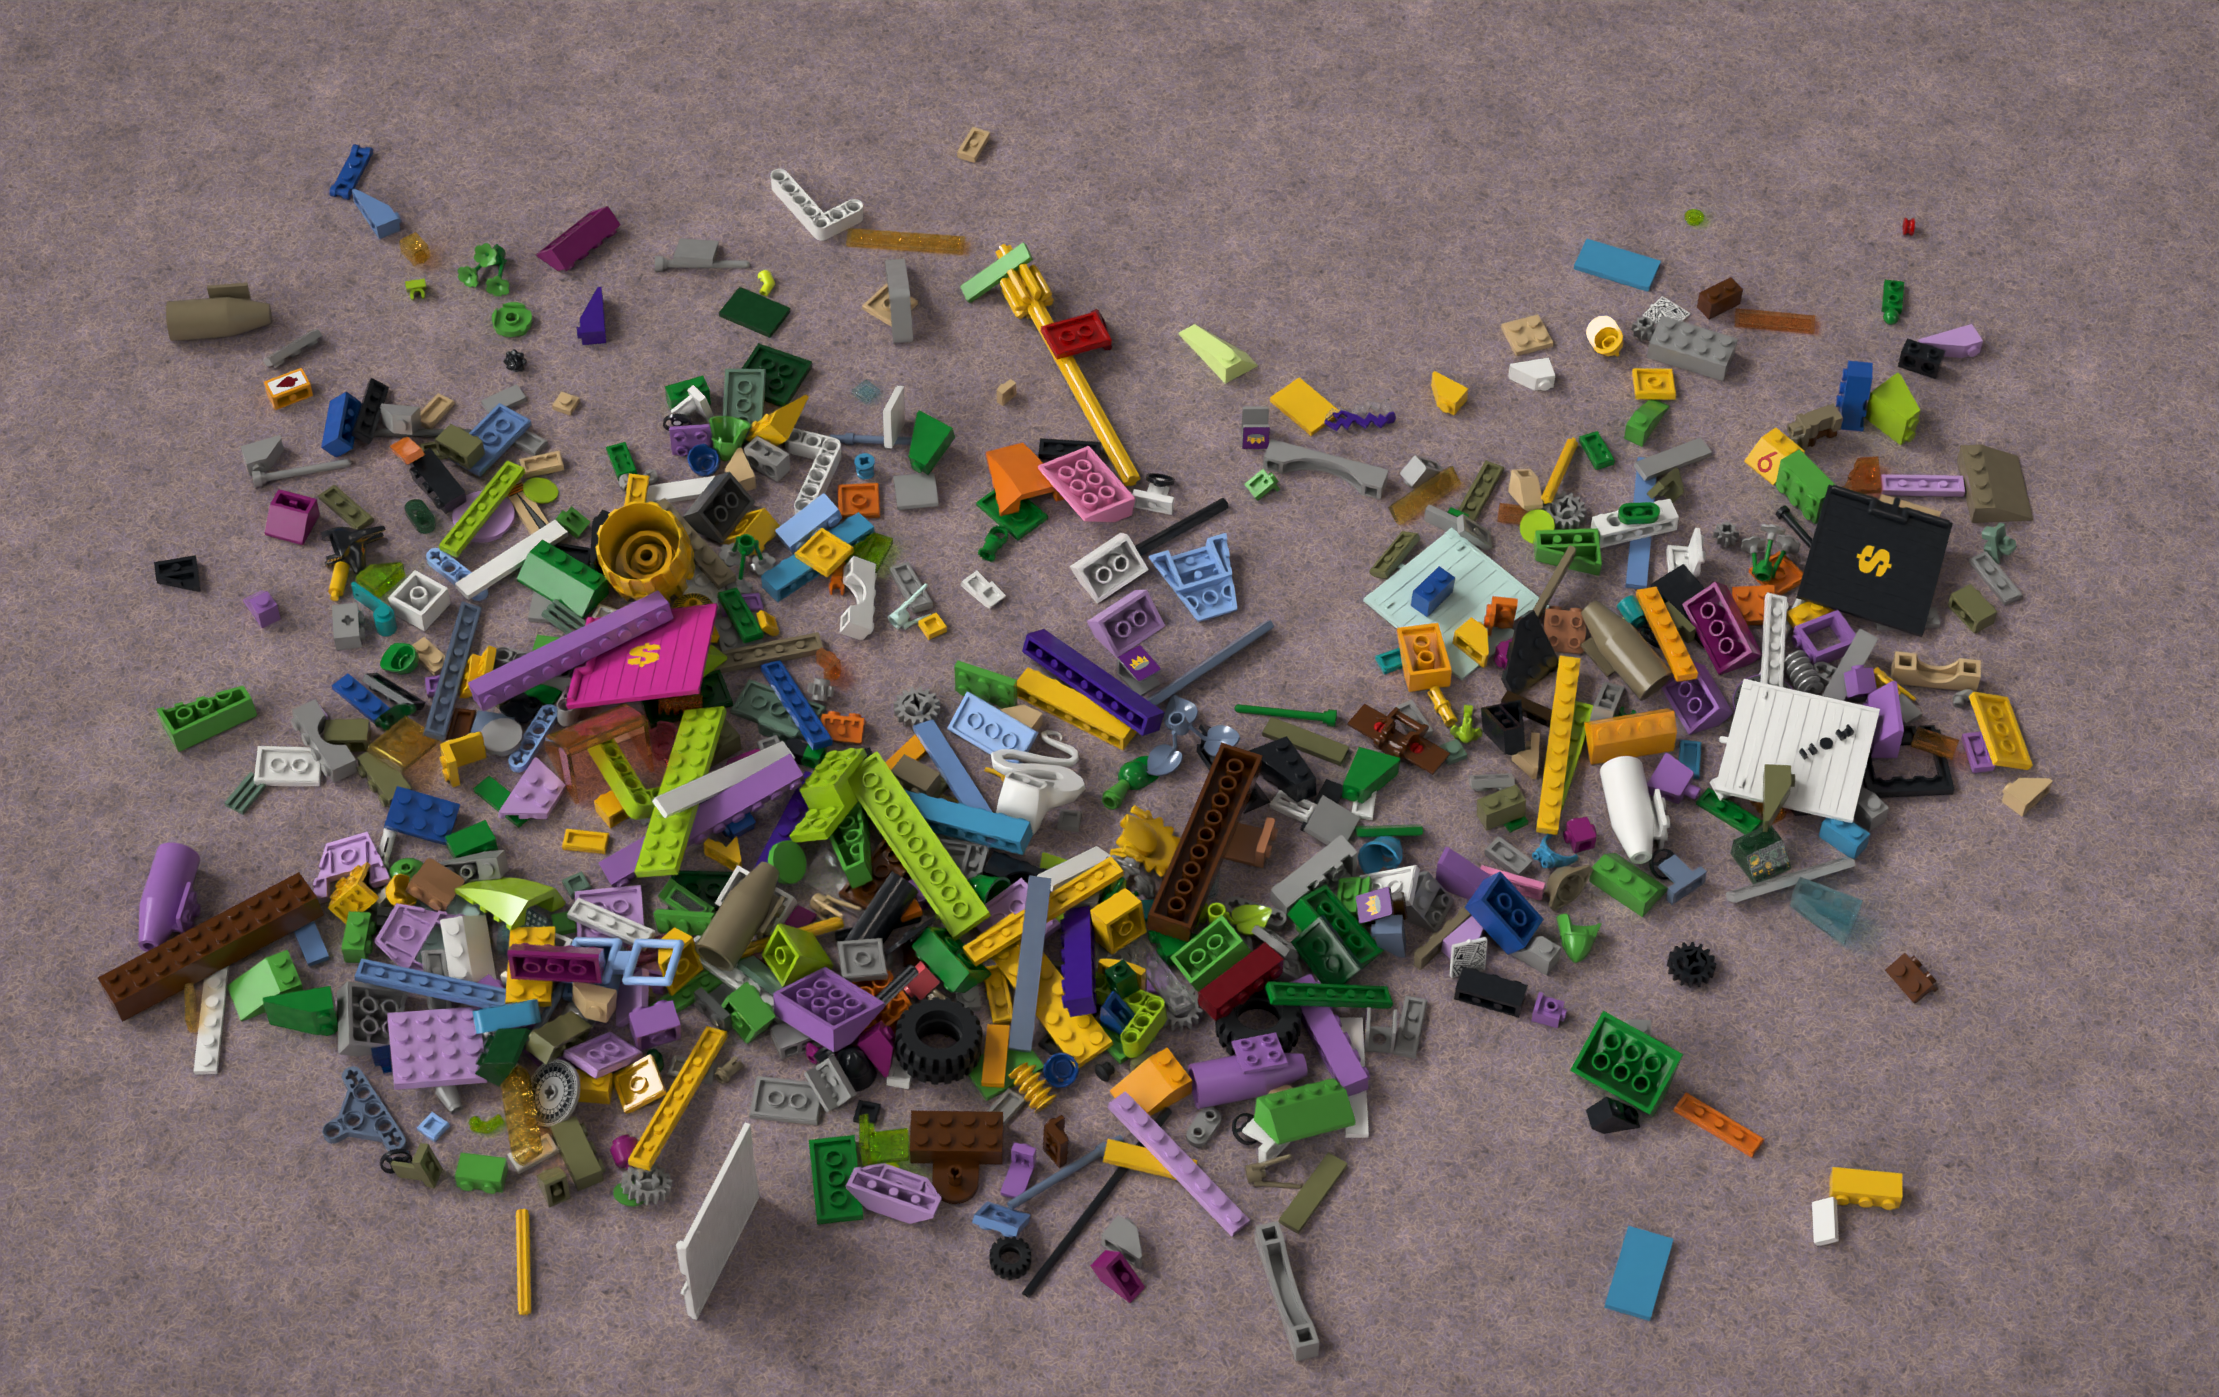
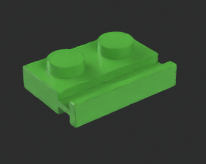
(1350, 888)

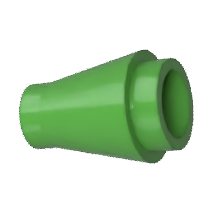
(1115, 795)

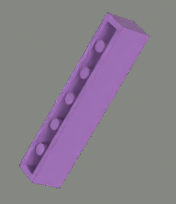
(1334, 1045)

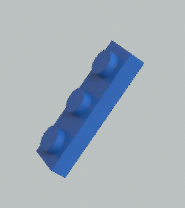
(360, 697)

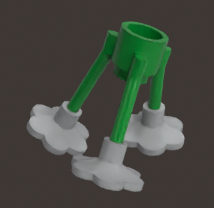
(736, 554)
(1764, 570)

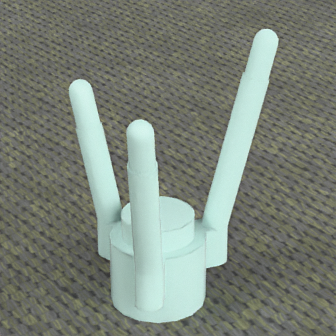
(900, 617)

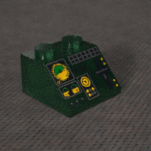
(1761, 854)

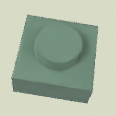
(1456, 751)

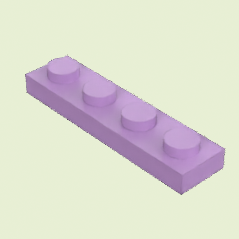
(1922, 485)

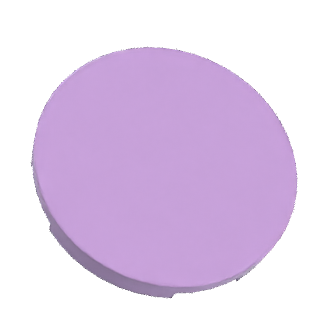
(495, 526)

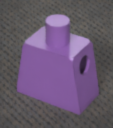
(1673, 780)

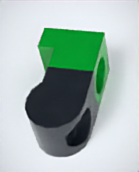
(804, 754)

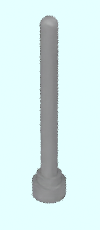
(662, 264)
(261, 478)

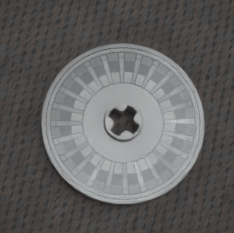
(564, 1081)

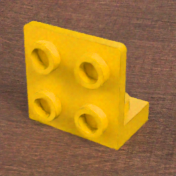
(352, 894)

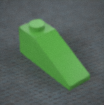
(1644, 421)

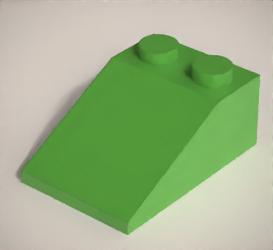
(268, 978)

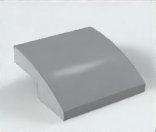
(915, 491)

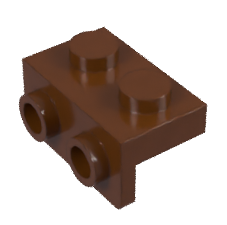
(1911, 978)

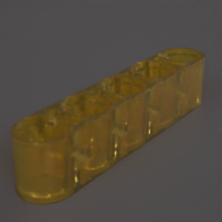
(521, 1116)

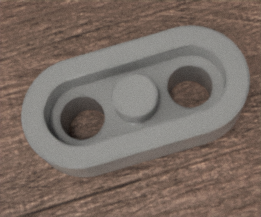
(1203, 1125)

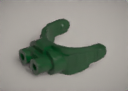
(393, 715)

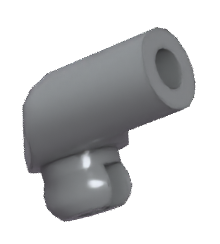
(1961, 697)

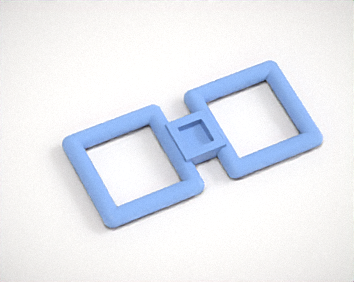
(625, 961)

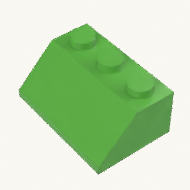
(1626, 883)

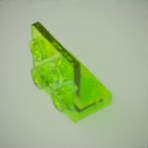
(882, 1146)

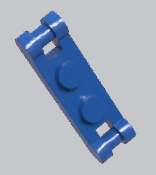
(351, 172)

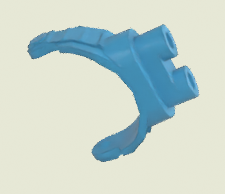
(1549, 858)

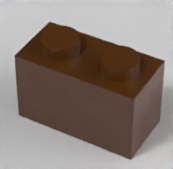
(1720, 298)

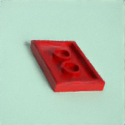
(1076, 335)

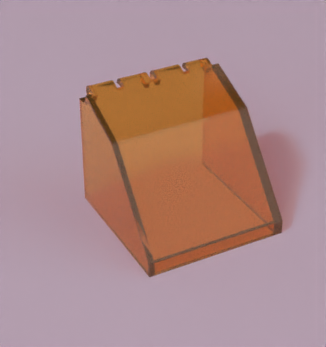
(592, 732)

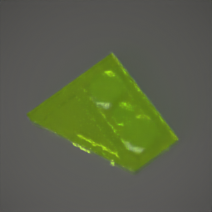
(873, 549)

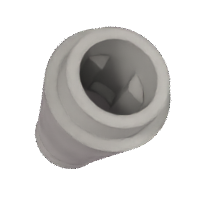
(449, 1097)

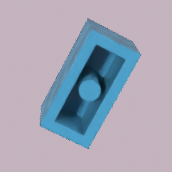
(1844, 836)

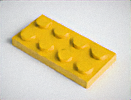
(2000, 731)
(523, 990)

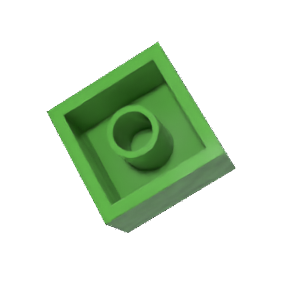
(748, 1012)

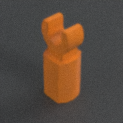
(837, 580)

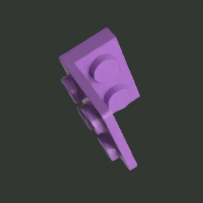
(686, 437)

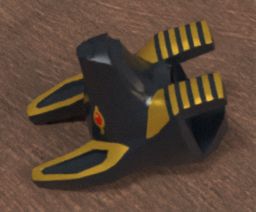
(350, 545)

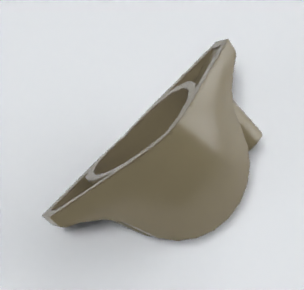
(1566, 885)

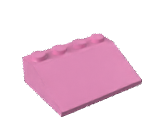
(1089, 486)

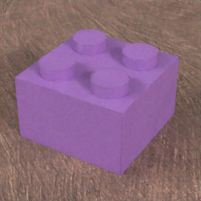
(654, 1025)

